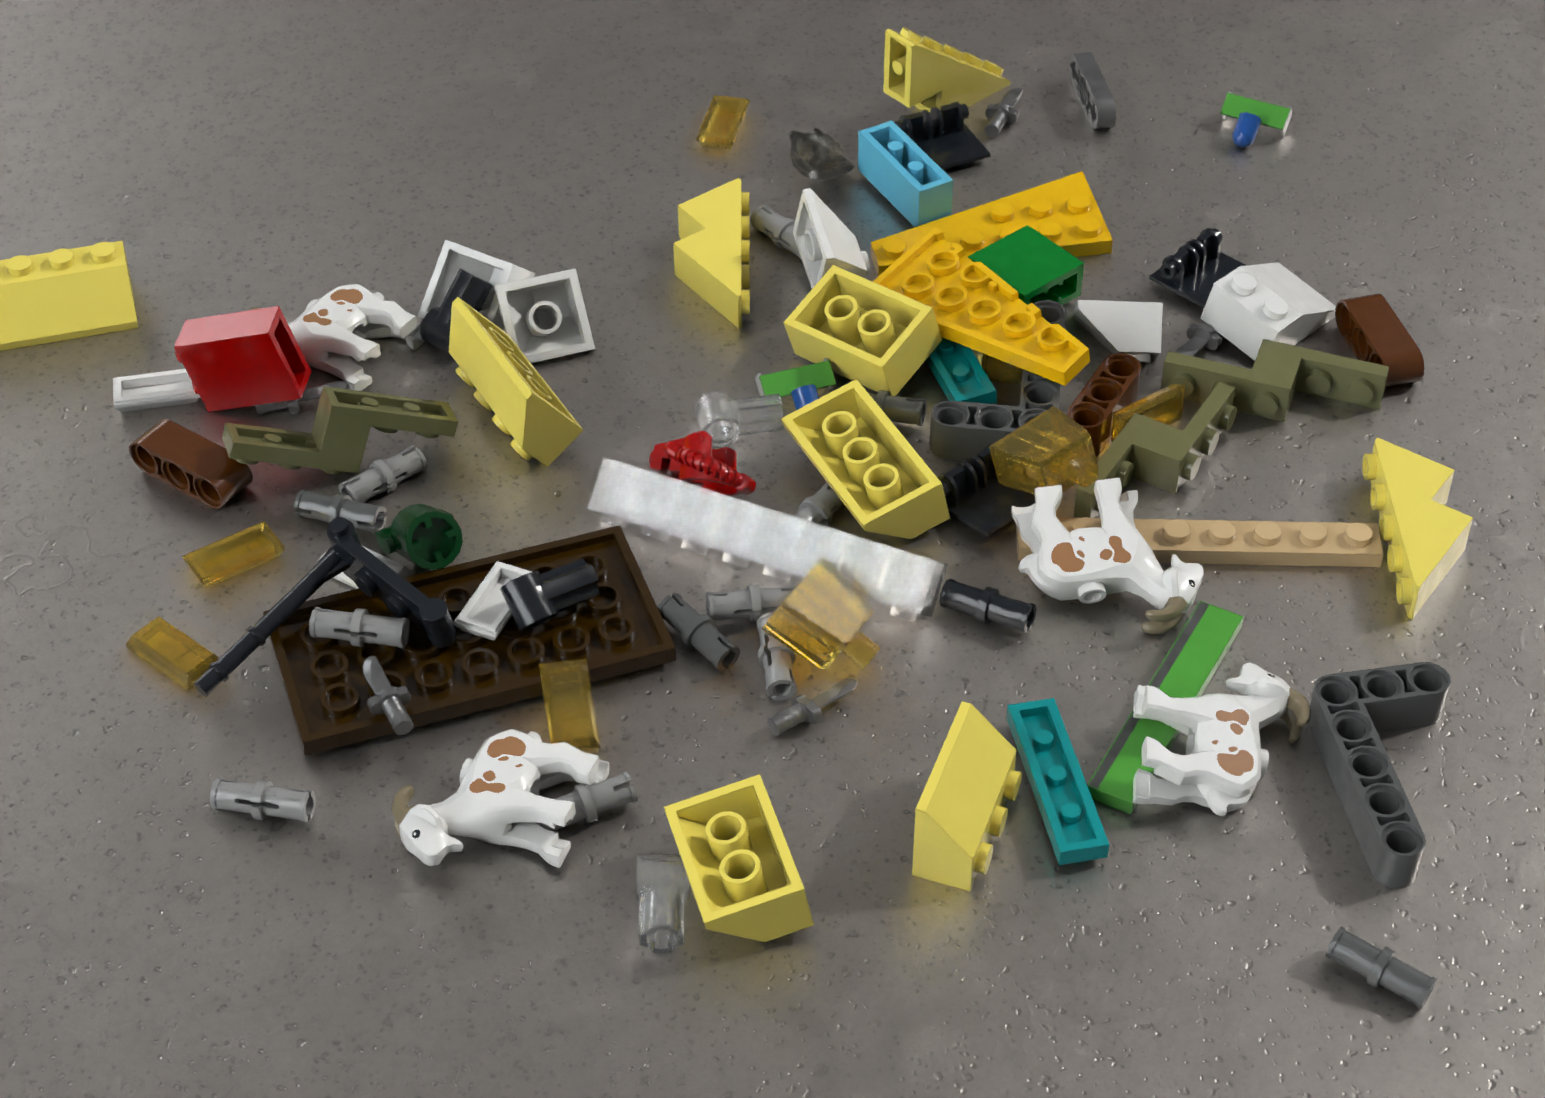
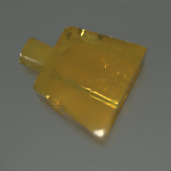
(1045, 453)
(824, 619)

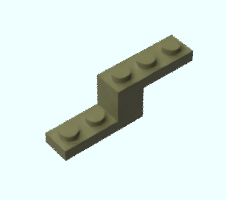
(1275, 377)
(339, 431)
(1161, 452)

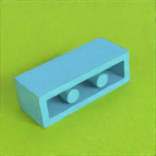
(904, 174)

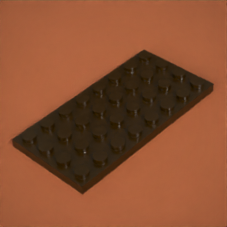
(613, 631)

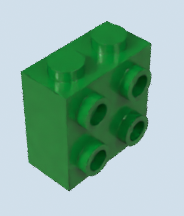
(1034, 266)

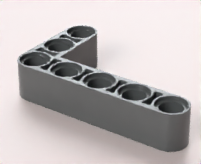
(968, 427)
(1345, 725)

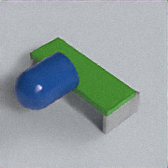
(1251, 115)
(798, 382)

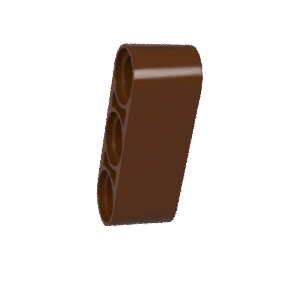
(1379, 337)
(1108, 390)
(190, 463)

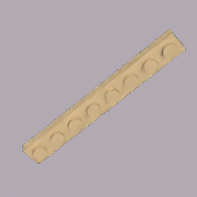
(1251, 541)

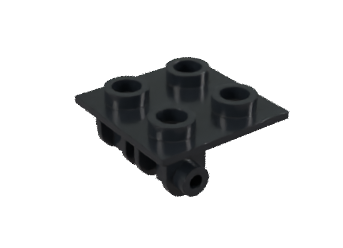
(944, 135)
(1196, 267)
(978, 497)

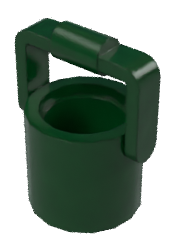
(423, 536)

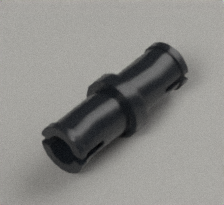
(987, 605)

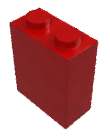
(242, 359)

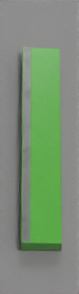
(1181, 675)

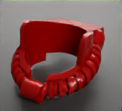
(697, 463)

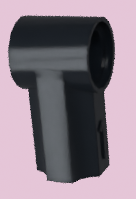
(436, 323)
(540, 597)

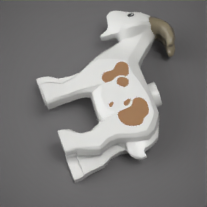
(343, 323)
(1103, 558)
(1222, 740)
(501, 799)

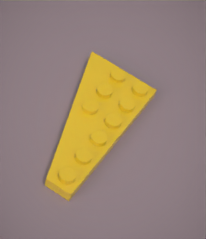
(1058, 210)
(983, 309)

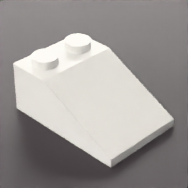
(1265, 304)

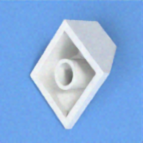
(825, 240)
(476, 263)
(546, 315)
(1123, 326)

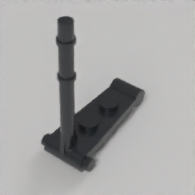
(371, 578)

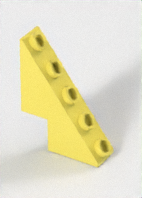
(935, 74)
(714, 247)
(1418, 527)

